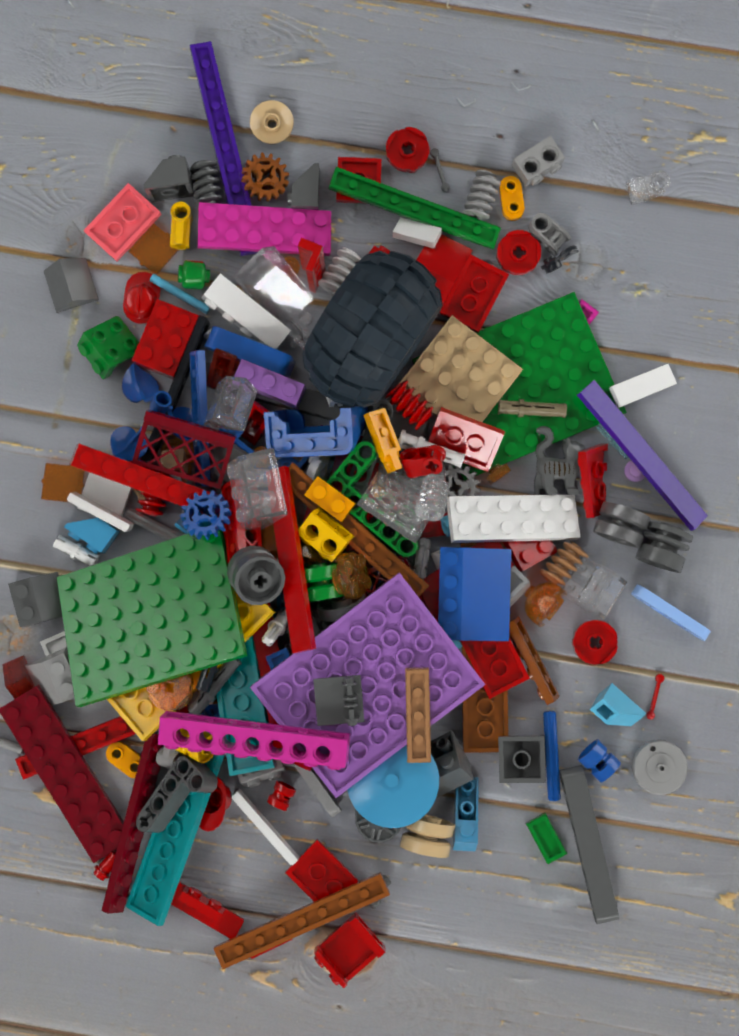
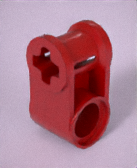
(421, 461)

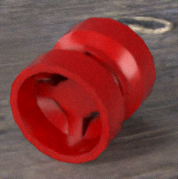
(281, 795)

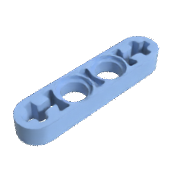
(670, 612)

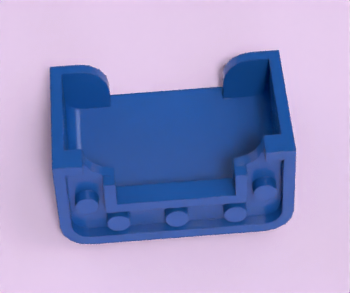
(291, 438)

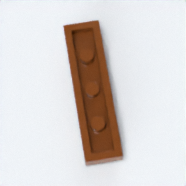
(536, 668)

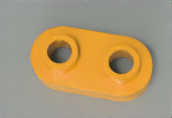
(511, 197)
(125, 761)

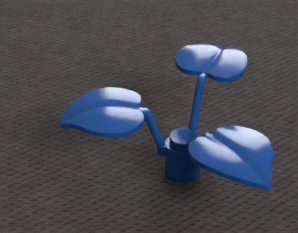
(140, 386)

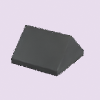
(70, 283)

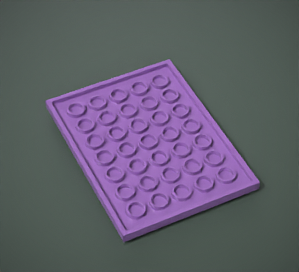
(378, 642)

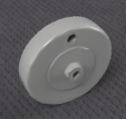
(659, 767)

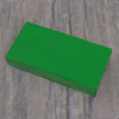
(546, 838)

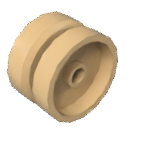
(429, 837)

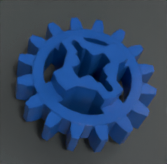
(202, 523)

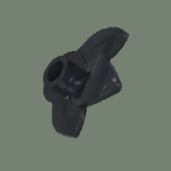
(553, 262)

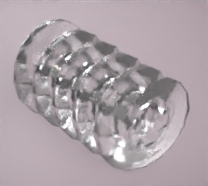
(432, 498)

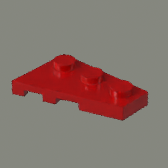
(592, 471)

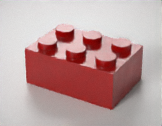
(165, 339)

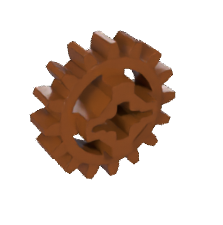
(259, 168)

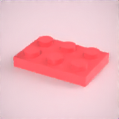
(122, 222)

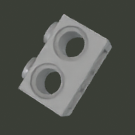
(534, 158)

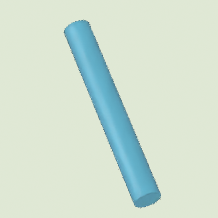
(179, 293)

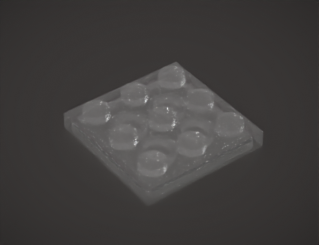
(394, 502)

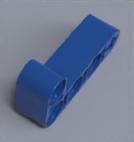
(250, 351)

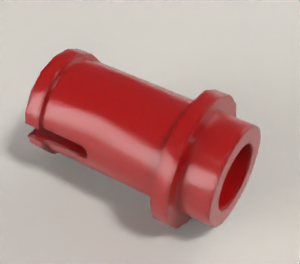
(105, 867)

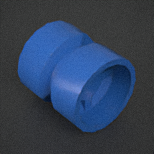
(593, 755)

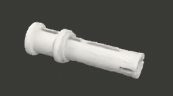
(410, 441)

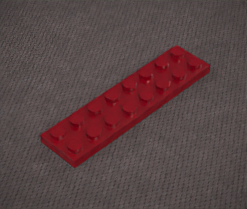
(64, 772)

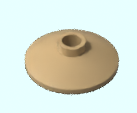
(269, 112)

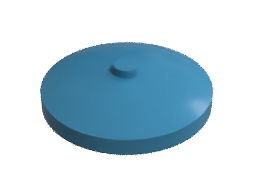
(396, 791)

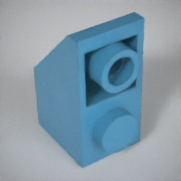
(94, 532)

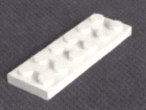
(512, 518)

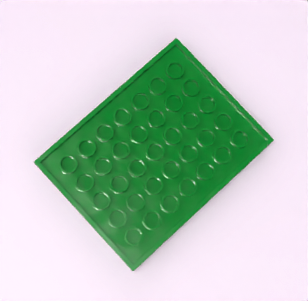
(557, 363)
(149, 617)

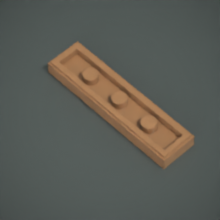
(418, 715)

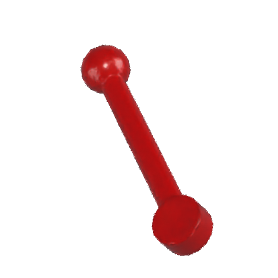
(659, 678)

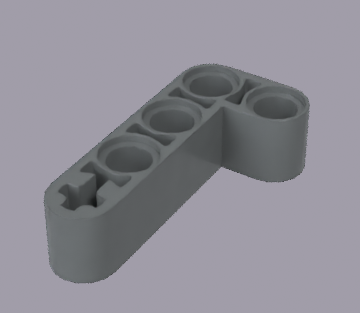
(181, 778)

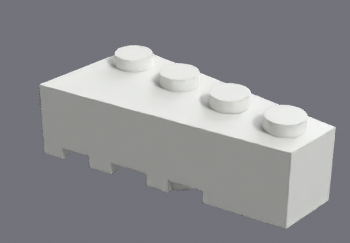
(244, 312)

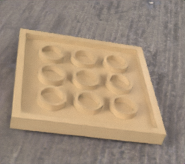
(461, 373)

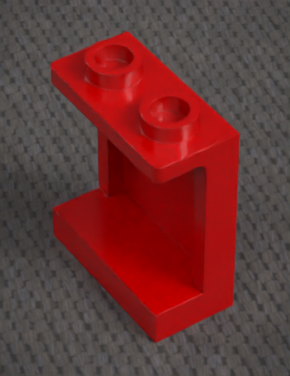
(348, 950)

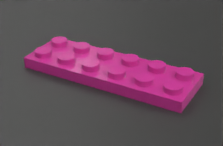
(260, 227)

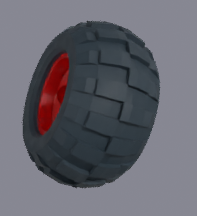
(371, 328)

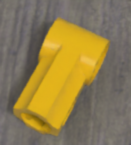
(180, 226)

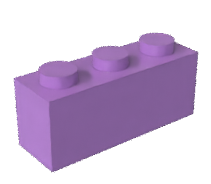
(272, 384)

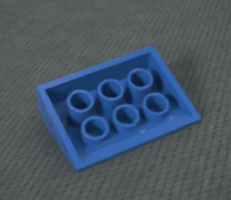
(475, 593)

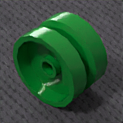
(319, 581)

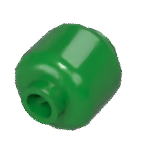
(193, 274)

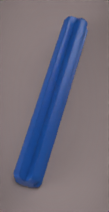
(551, 753)

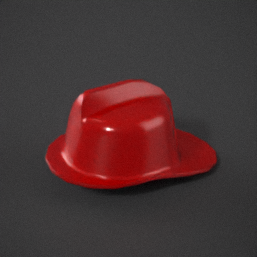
(140, 297)
(217, 805)

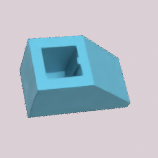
(616, 708)

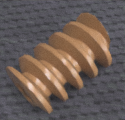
(563, 563)

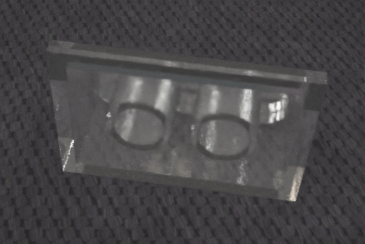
(256, 489)

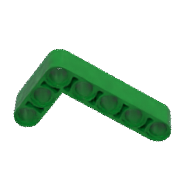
(349, 491)

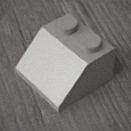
(53, 676)

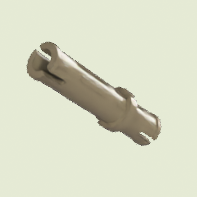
(532, 408)

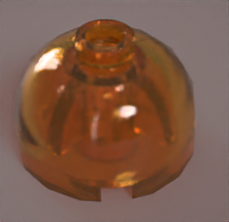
(543, 602)

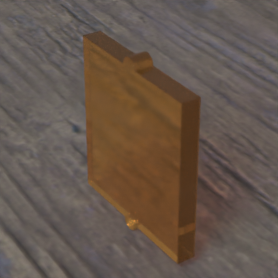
(153, 249)
(61, 481)

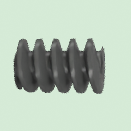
(204, 182)

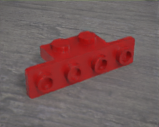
(207, 910)

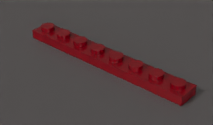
(130, 836)

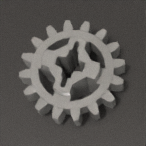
(454, 477)

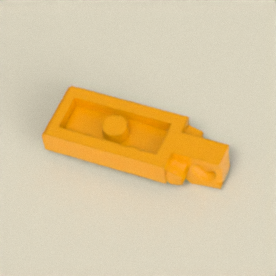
(384, 439)

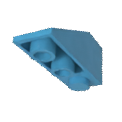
(466, 816)

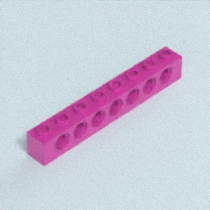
(265, 733)

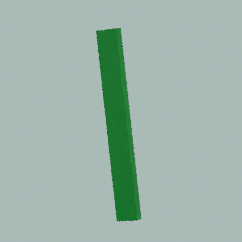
(414, 208)

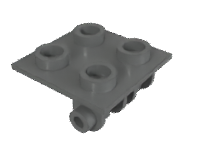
(339, 700)

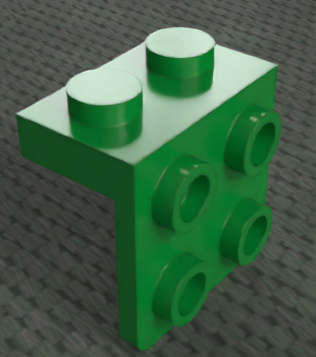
(107, 345)

